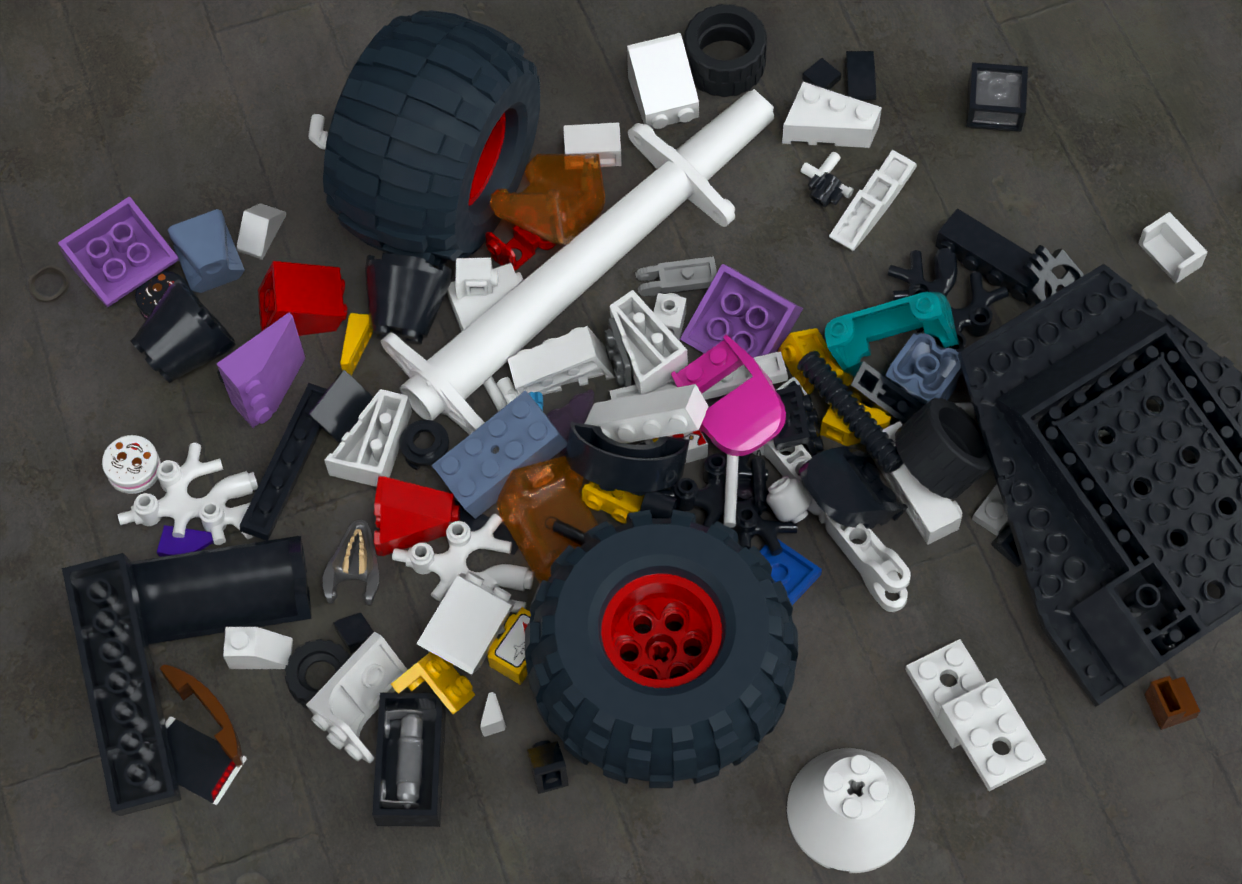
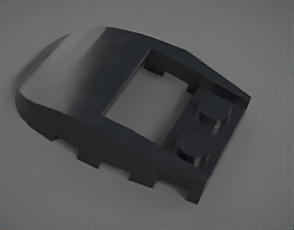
(850, 488)

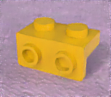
(616, 502)

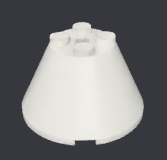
(850, 810)

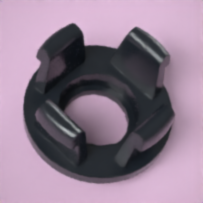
(419, 457)

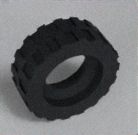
(303, 659)

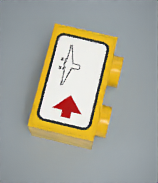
(508, 652)

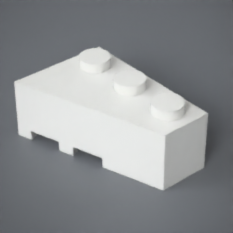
(830, 118)
(648, 343)
(560, 362)
(373, 441)

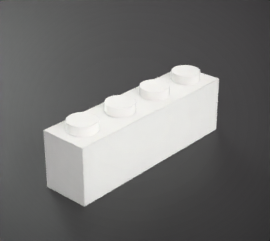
(650, 414)
(930, 513)

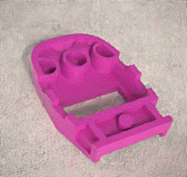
(747, 414)

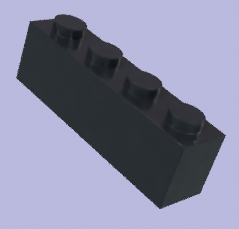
(987, 253)

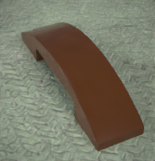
(187, 685)

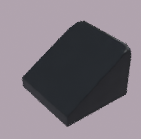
(1006, 546)
(353, 631)

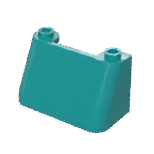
(850, 334)

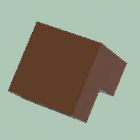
(1171, 701)

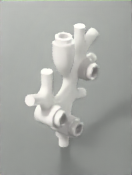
(183, 508)
(453, 561)

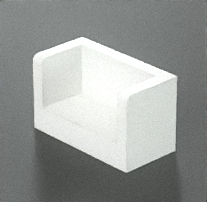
(595, 139)
(1172, 247)

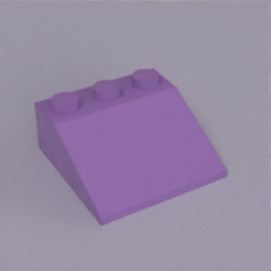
(117, 252)
(743, 311)
(263, 370)

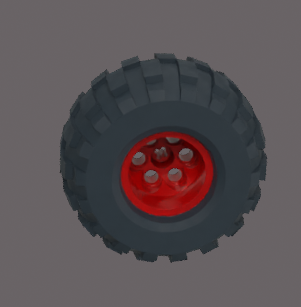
(428, 134)
(655, 576)

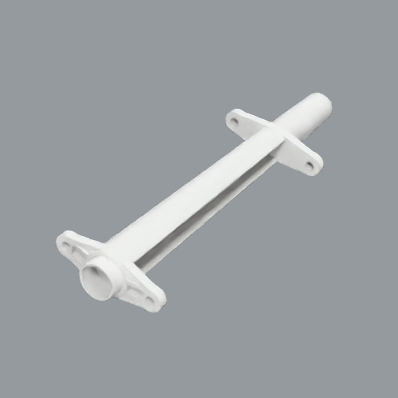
(512, 322)

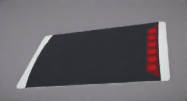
(200, 761)

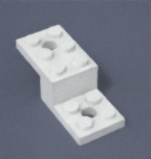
(975, 715)

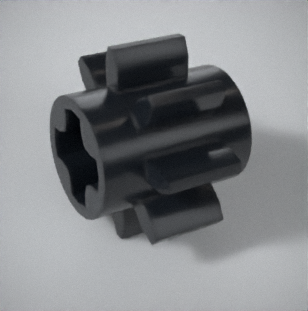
(825, 189)

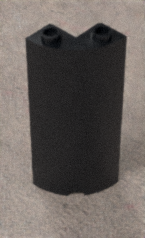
(223, 589)

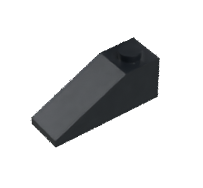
(879, 392)

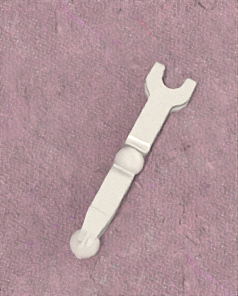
(872, 559)

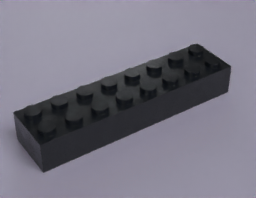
(121, 685)

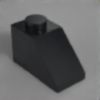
(548, 766)

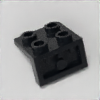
(799, 422)

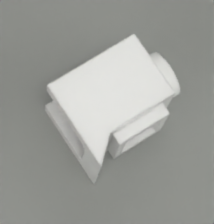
(475, 277)

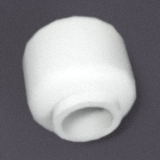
(788, 500)

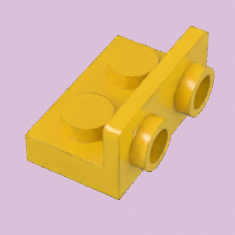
(801, 343)

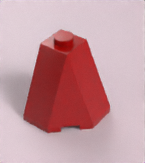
(410, 514)

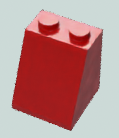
(306, 291)

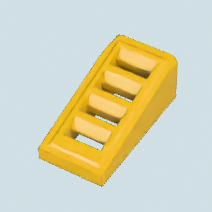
(356, 339)

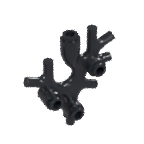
(975, 316)
(713, 498)

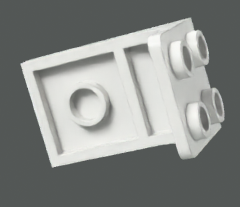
(354, 695)

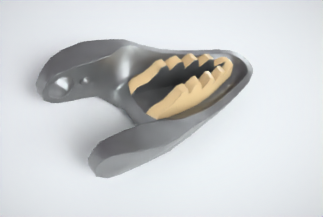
(353, 560)

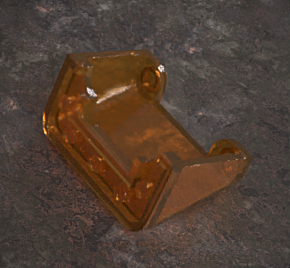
(561, 197)
(532, 497)

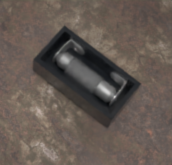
(409, 760)

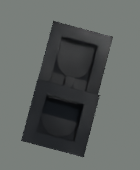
(861, 75)

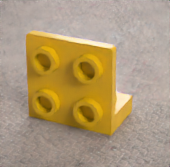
(441, 677)

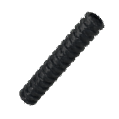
(848, 408)

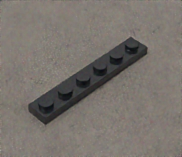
(283, 468)

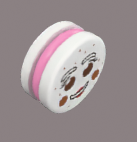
(131, 464)

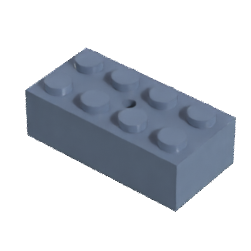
(485, 458)

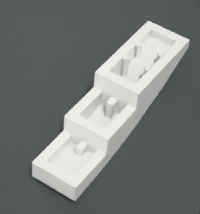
(873, 200)

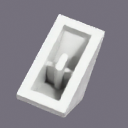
(258, 229)

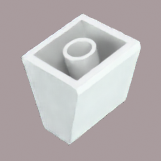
(662, 81)
(467, 622)

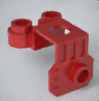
(523, 241)

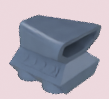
(206, 251)
(925, 369)

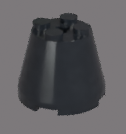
(404, 295)
(181, 334)

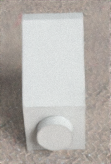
(256, 648)

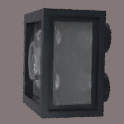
(997, 96)

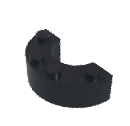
(623, 465)

